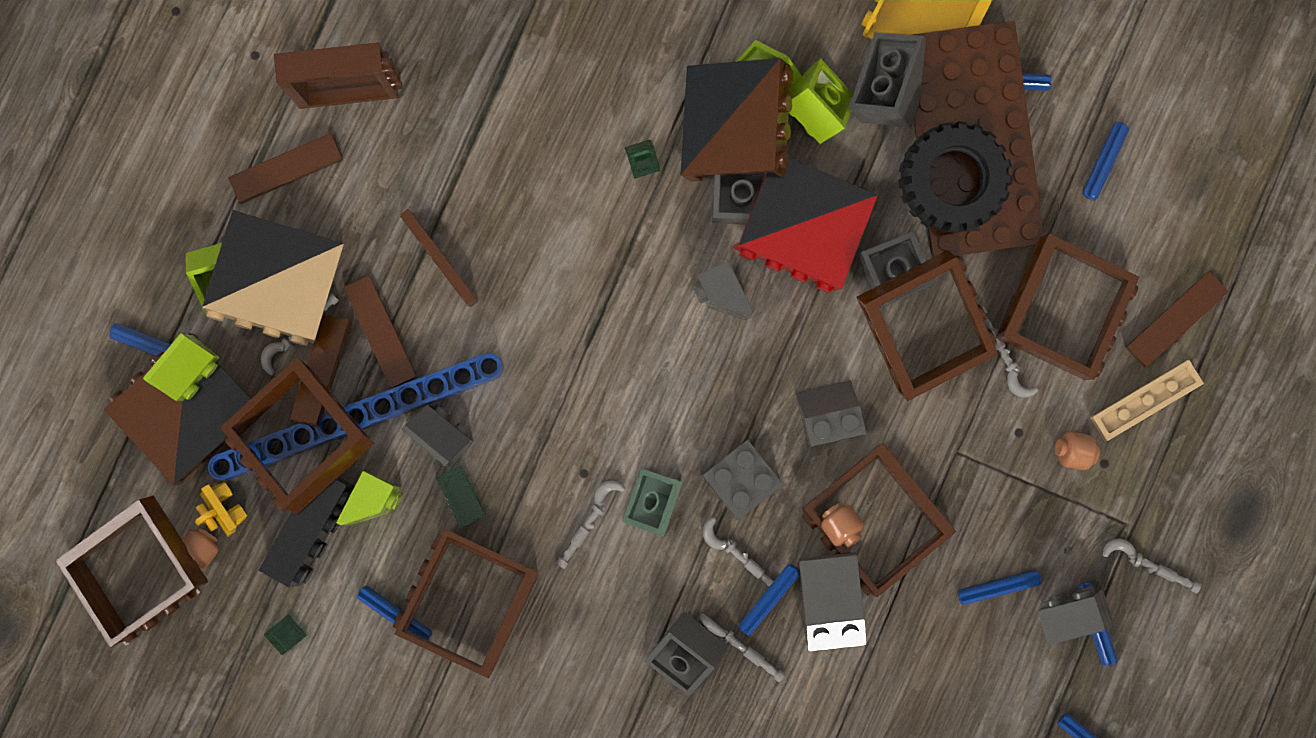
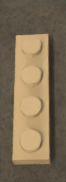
(1146, 400)

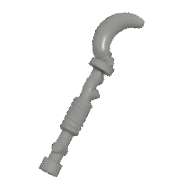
(285, 345)
(1013, 368)
(598, 509)
(729, 546)
(1136, 560)
(748, 652)

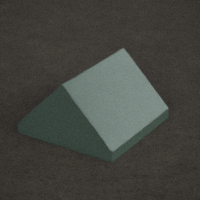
(652, 502)

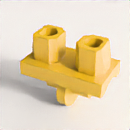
(213, 498)

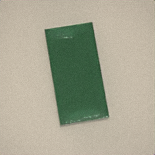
(461, 497)

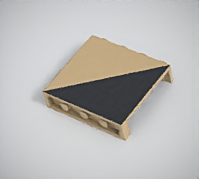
(272, 278)

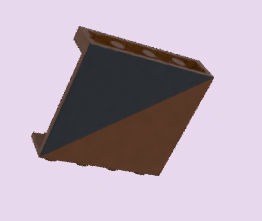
(173, 432)

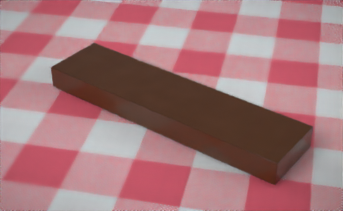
(285, 168)
(438, 258)
(1177, 319)
(380, 332)
(324, 362)

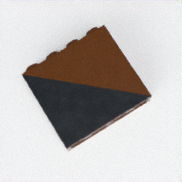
(736, 118)

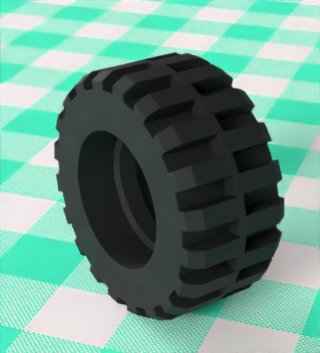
(991, 165)

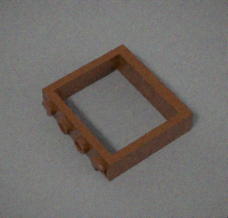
(337, 75)
(905, 282)
(1028, 287)
(329, 469)
(913, 491)
(428, 571)
(92, 595)

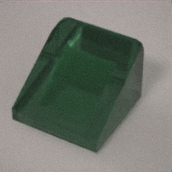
(642, 158)
(285, 635)

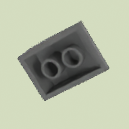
(890, 80)
(832, 601)

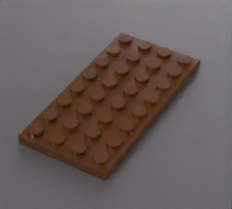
(979, 80)

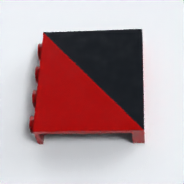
(807, 225)

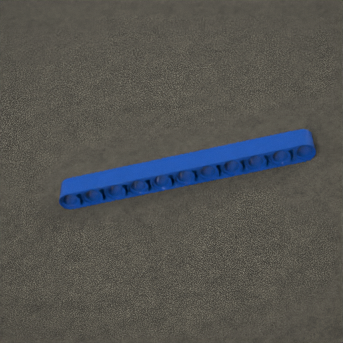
(372, 417)

